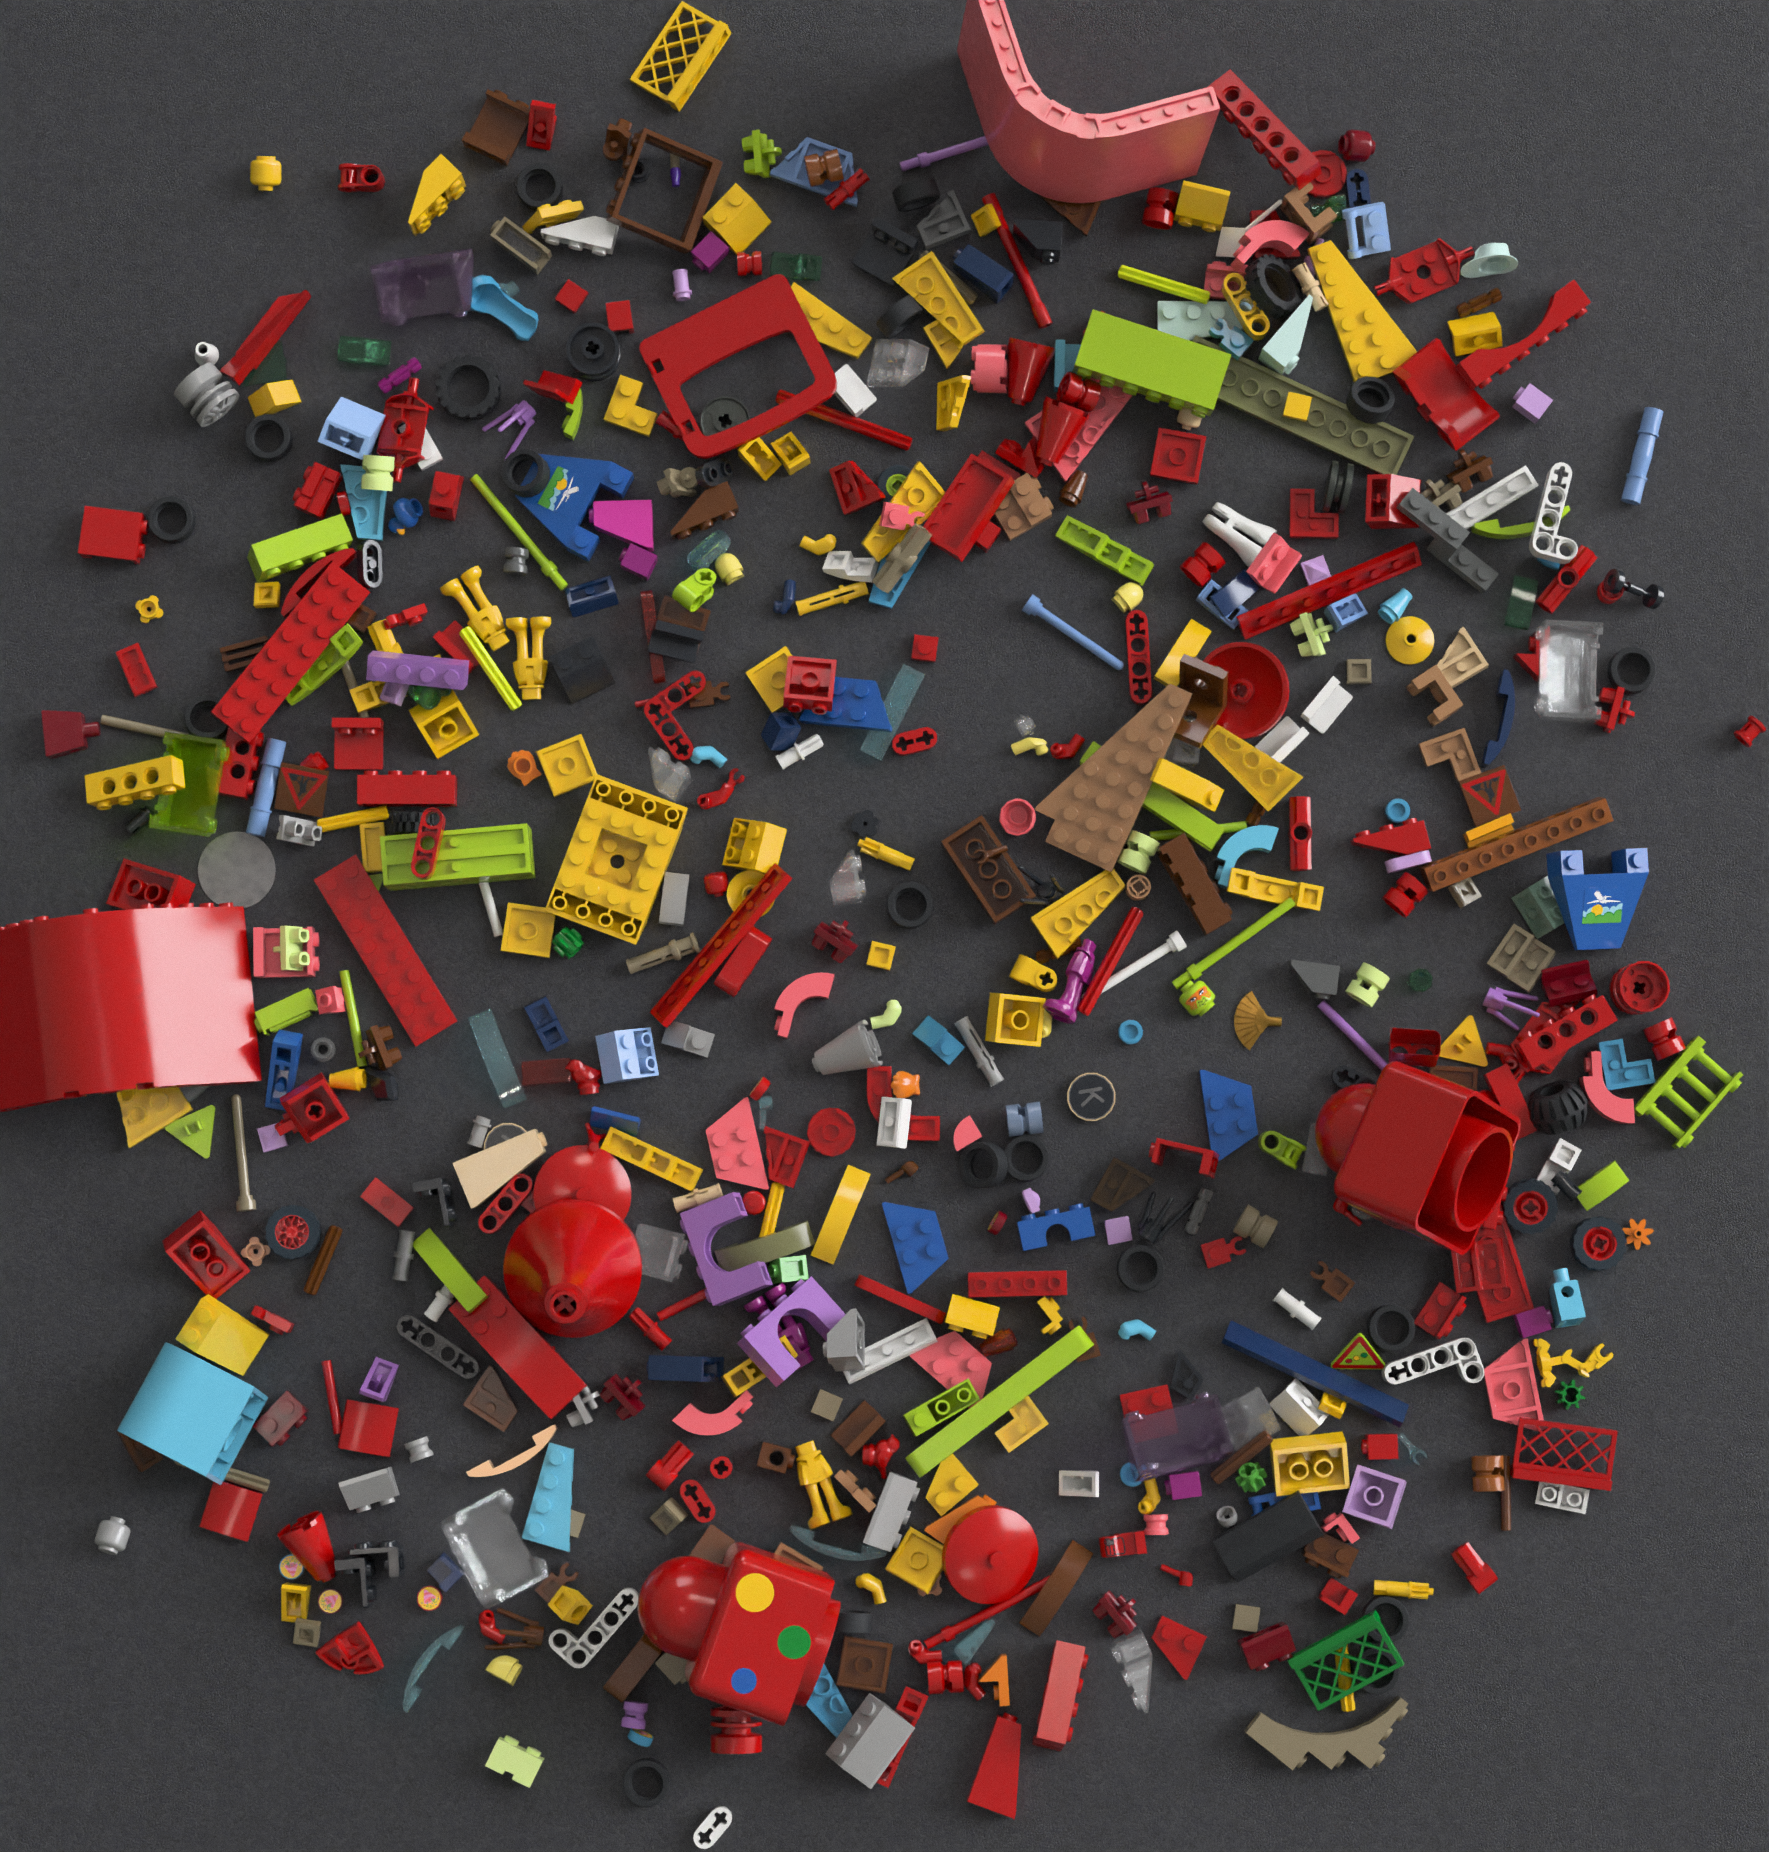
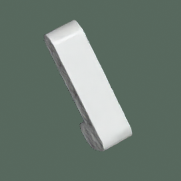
(1554, 511)
(1431, 1365)
(599, 1625)

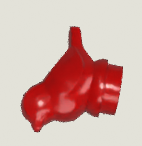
(585, 1076)
(880, 1453)

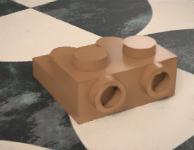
(1023, 507)

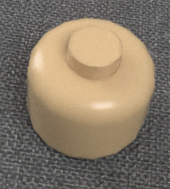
(1187, 419)

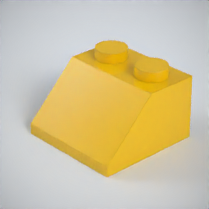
(1201, 206)
(736, 219)
(445, 725)
(1015, 1019)

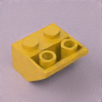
(753, 845)
(971, 1315)

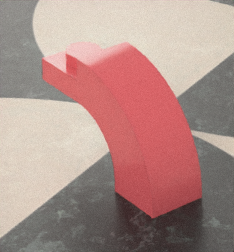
(1269, 234)
(798, 991)
(1599, 1097)
(712, 1424)

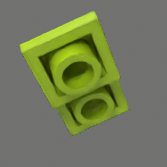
(572, 422)
(1601, 1185)

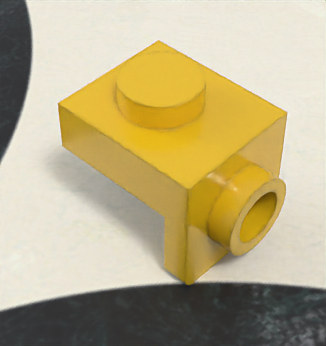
(1050, 1308)

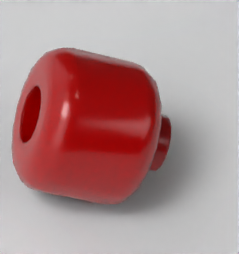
(716, 883)
(754, 1202)

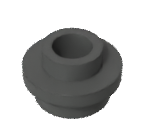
(315, 1049)

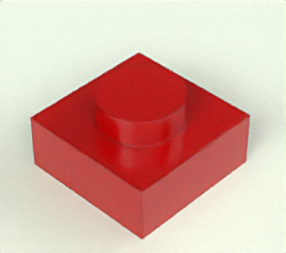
(924, 648)

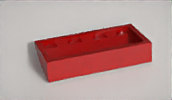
(967, 507)

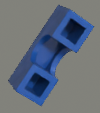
(1076, 1221)

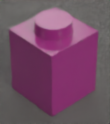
(709, 253)
(638, 561)
(1533, 1321)
(1183, 1485)

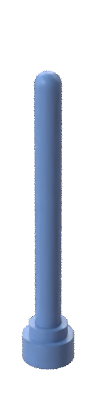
(1035, 607)

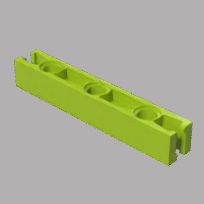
(1176, 812)

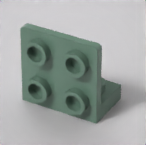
(1539, 907)

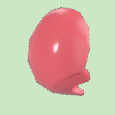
(1017, 817)

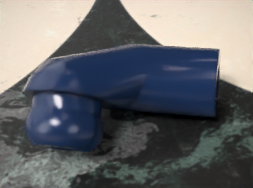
(788, 598)

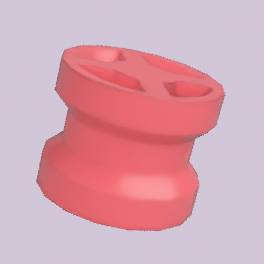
(1156, 1524)

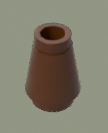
(1073, 490)

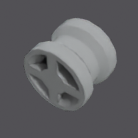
(418, 1449)

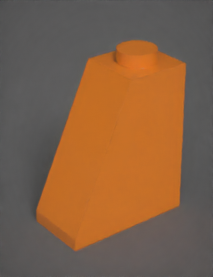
(940, 1528)

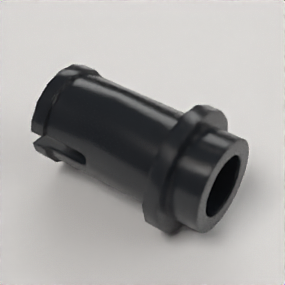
(140, 820)
(1566, 1185)

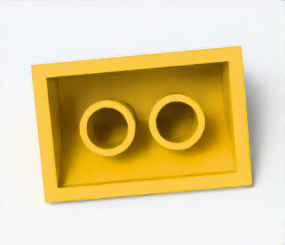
(1310, 1463)

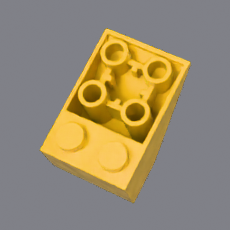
(438, 187)

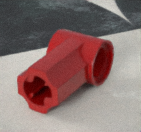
(666, 1470)
(1477, 1572)

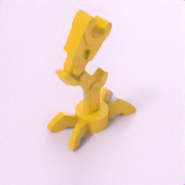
(1545, 1363)

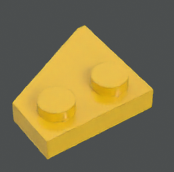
(950, 401)
(949, 1485)

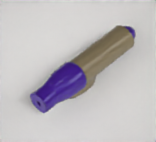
(675, 171)

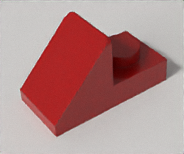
(541, 125)
(1020, 457)
(1530, 662)

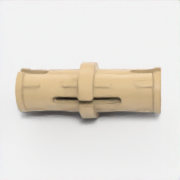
(1310, 286)
(697, 1197)

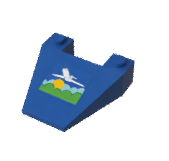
(569, 496)
(1597, 905)

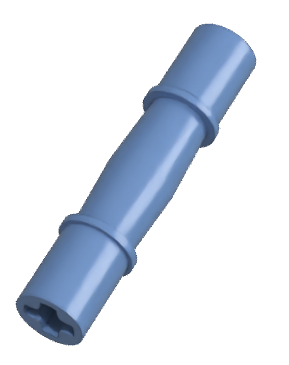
(1642, 455)
(266, 787)

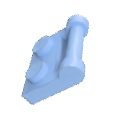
(1373, 226)

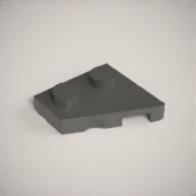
(944, 223)

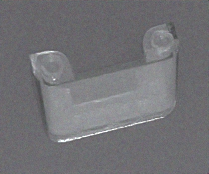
(1568, 671)
(492, 1549)

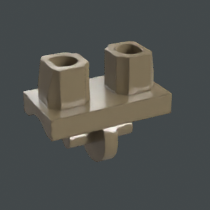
(678, 482)
(1438, 493)

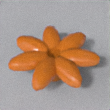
(1638, 1228)

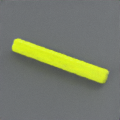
(1164, 284)
(490, 668)

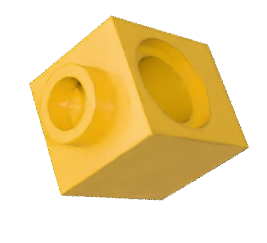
(570, 1605)

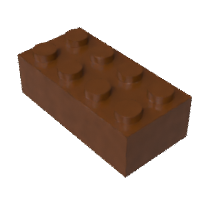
(995, 883)

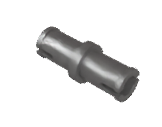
(403, 1255)

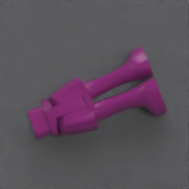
(1079, 973)
(794, 1332)

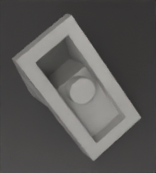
(688, 1039)

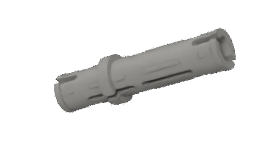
(984, 1060)

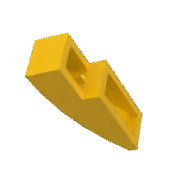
(1188, 643)

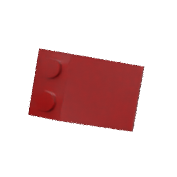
(144, 884)
(205, 1255)

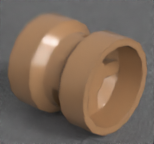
(1134, 888)

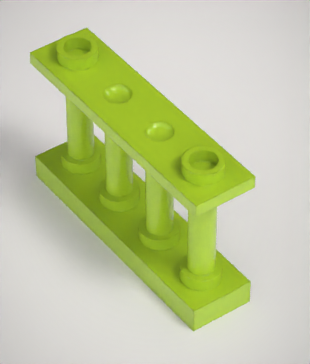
(1680, 1070)

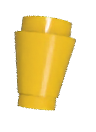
(349, 1079)

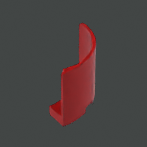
(1444, 395)

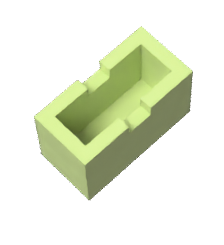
(516, 1760)

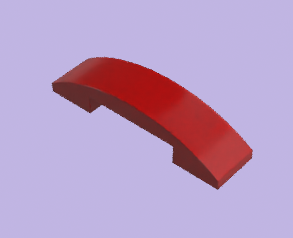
(340, 558)
(910, 1708)

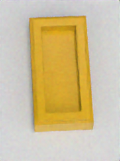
(370, 845)

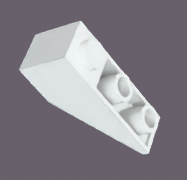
(587, 233)

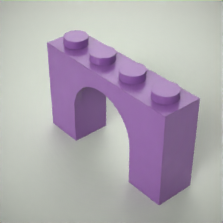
(700, 1226)
(762, 1341)

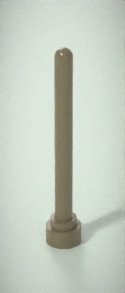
(245, 1200)

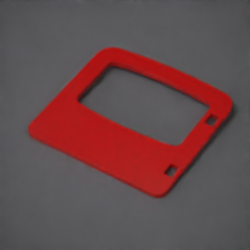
(722, 331)

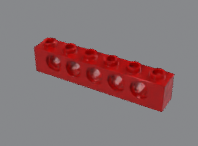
(1298, 173)

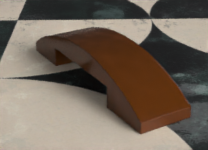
(1056, 1588)

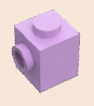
(1531, 402)

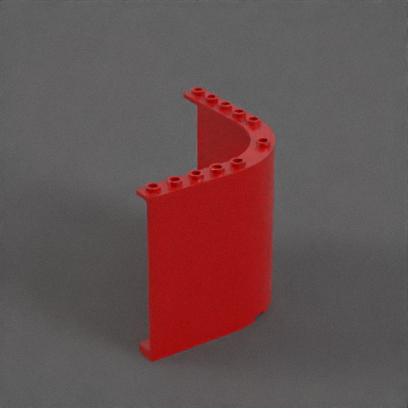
(125, 1003)

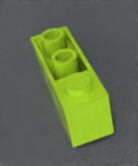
(941, 1407)

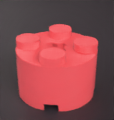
(990, 368)

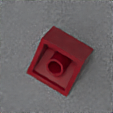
(1267, 1645)

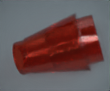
(1000, 1342)

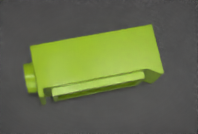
(286, 1012)

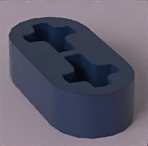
(1363, 188)

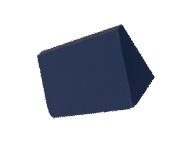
(591, 596)

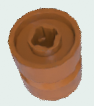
(823, 167)
(1488, 1473)

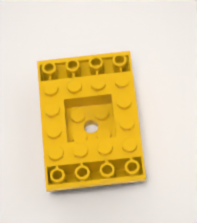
(611, 824)

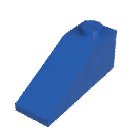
(283, 1067)

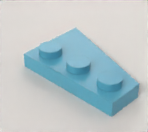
(365, 504)

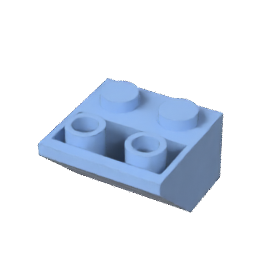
(352, 428)
(627, 1055)

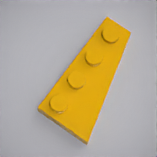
(830, 326)

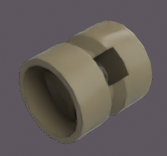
(1255, 1226)

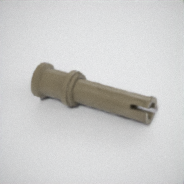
(674, 950)

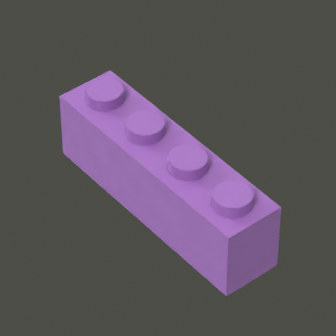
(417, 670)

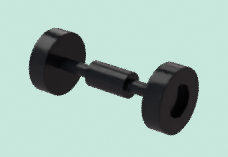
(1652, 595)

